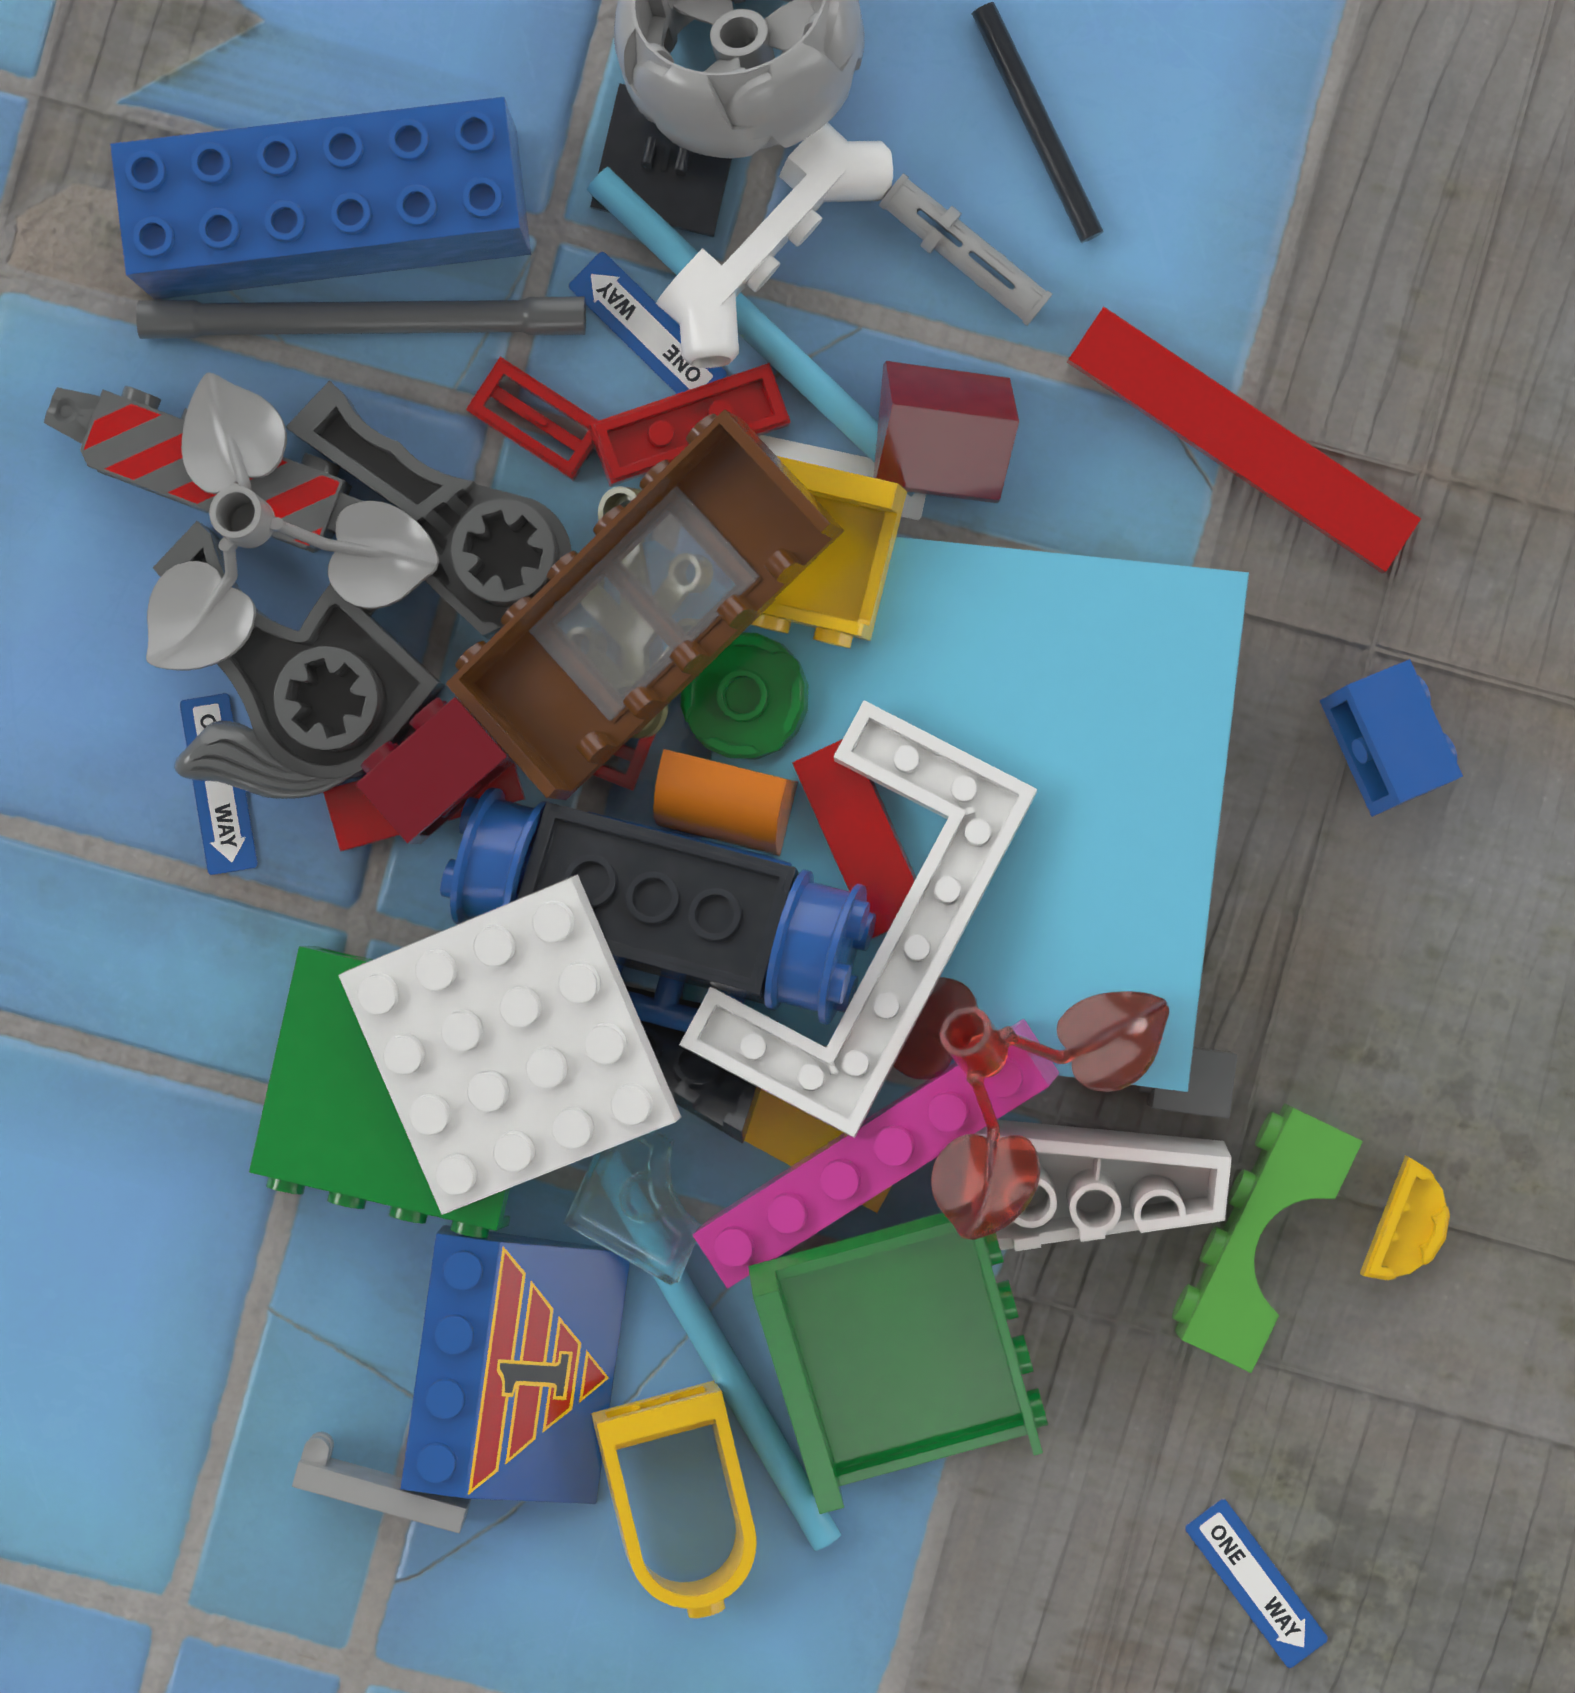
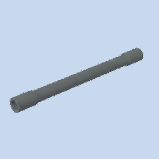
(193, 319)

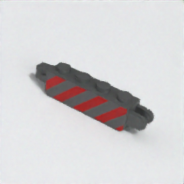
(143, 448)

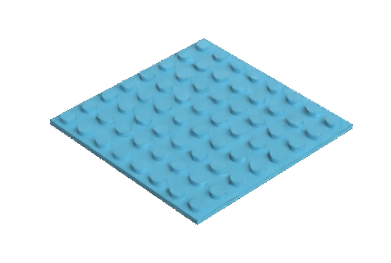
(1100, 694)

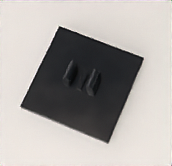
(669, 178)

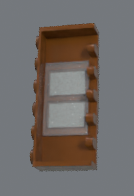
(643, 605)

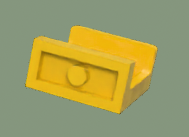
(846, 581)

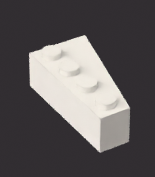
(1116, 1184)

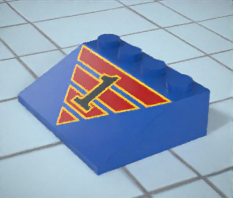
(513, 1368)

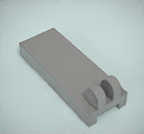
(373, 1488)

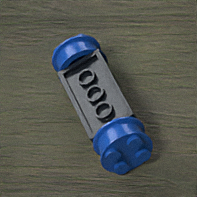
(670, 901)

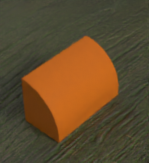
(722, 802)

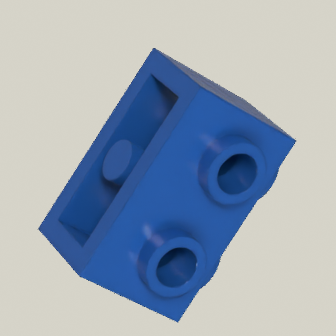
(1391, 737)

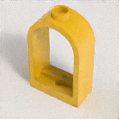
(660, 1418)

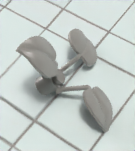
(241, 436)

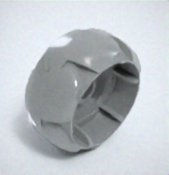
(747, 94)

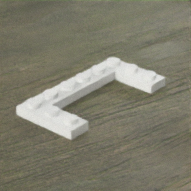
(982, 819)

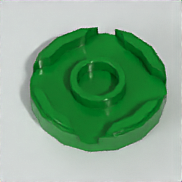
(756, 710)

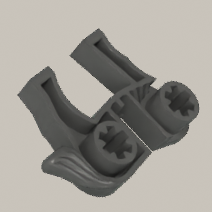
(342, 680)

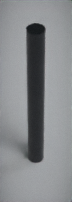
(1037, 122)

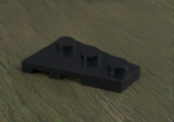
(700, 1085)

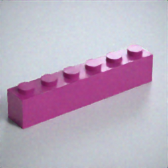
(858, 1168)

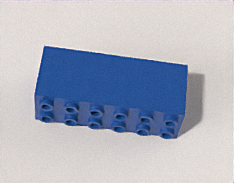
(321, 198)

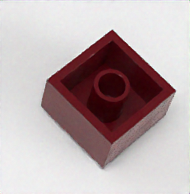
(433, 770)

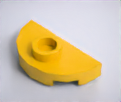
(1410, 1226)

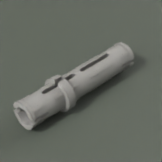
(907, 199)

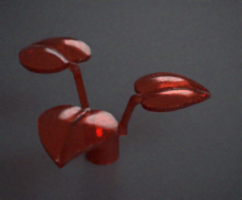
(992, 1179)

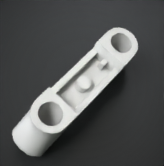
(818, 171)

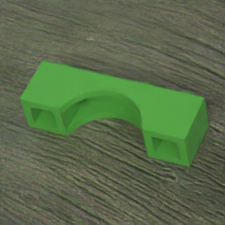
(1296, 1163)

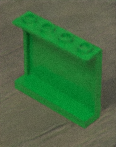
(332, 1116)
(895, 1352)

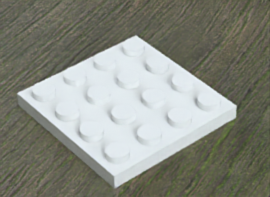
(510, 1045)

